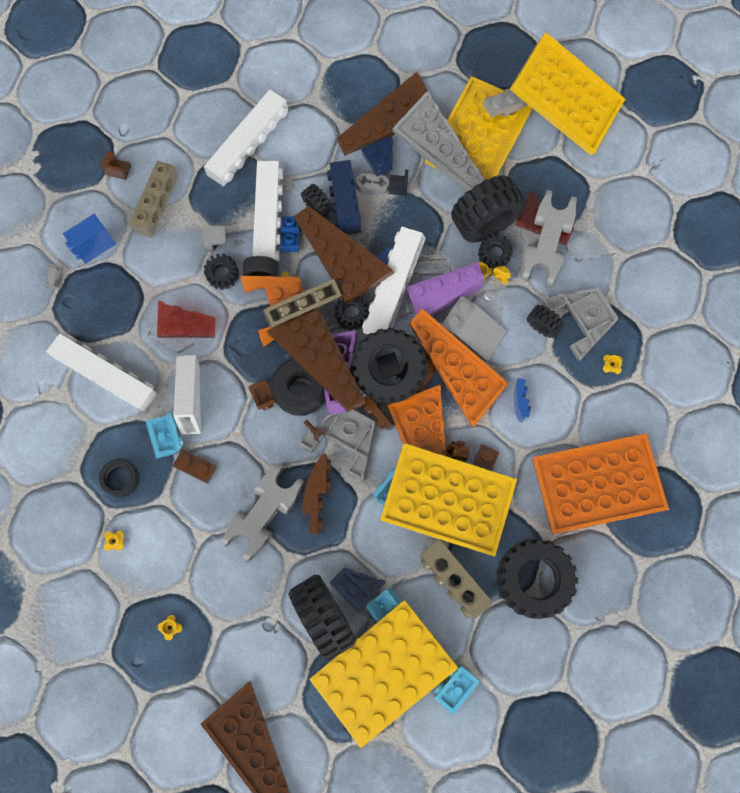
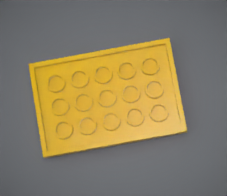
(567, 93)
(483, 137)
(448, 499)
(383, 673)

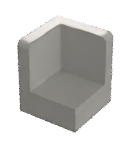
(214, 236)

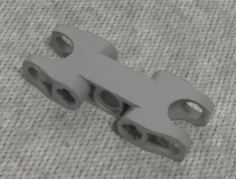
(552, 223)
(270, 502)

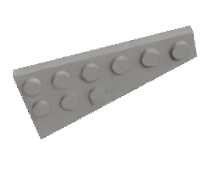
(436, 141)

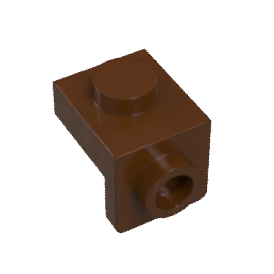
(262, 395)

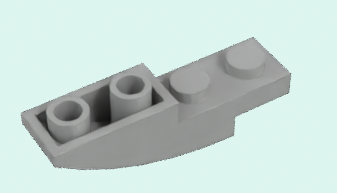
(503, 103)

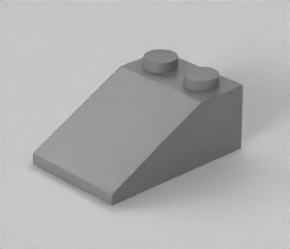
(474, 328)

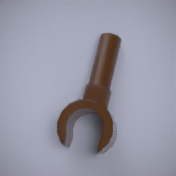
(314, 430)

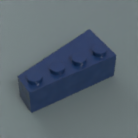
(345, 197)

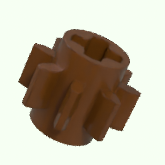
(457, 451)

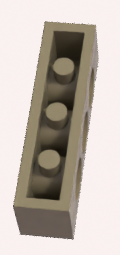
(154, 199)
(302, 303)
(480, 599)

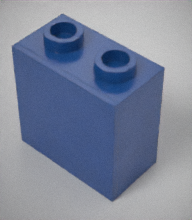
(88, 239)

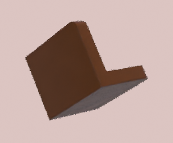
(115, 167)

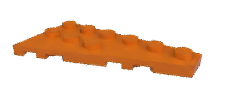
(464, 373)
(421, 420)

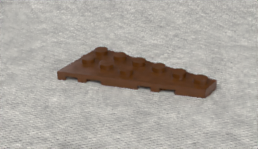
(380, 120)
(343, 258)
(315, 350)
(246, 742)

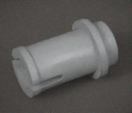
(52, 276)

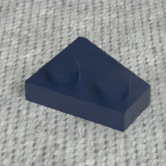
(379, 156)
(356, 587)

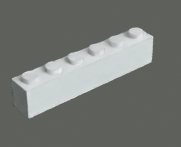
(246, 138)
(267, 209)
(392, 289)
(102, 373)

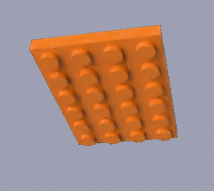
(599, 484)

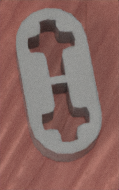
(372, 183)

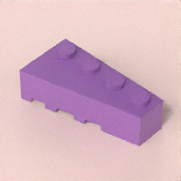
(445, 290)
(347, 343)

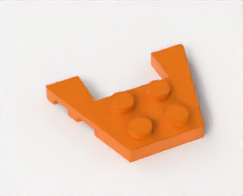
(276, 290)

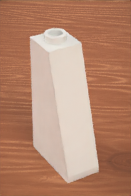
(187, 395)

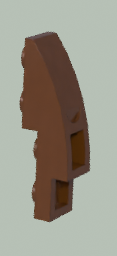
(316, 486)

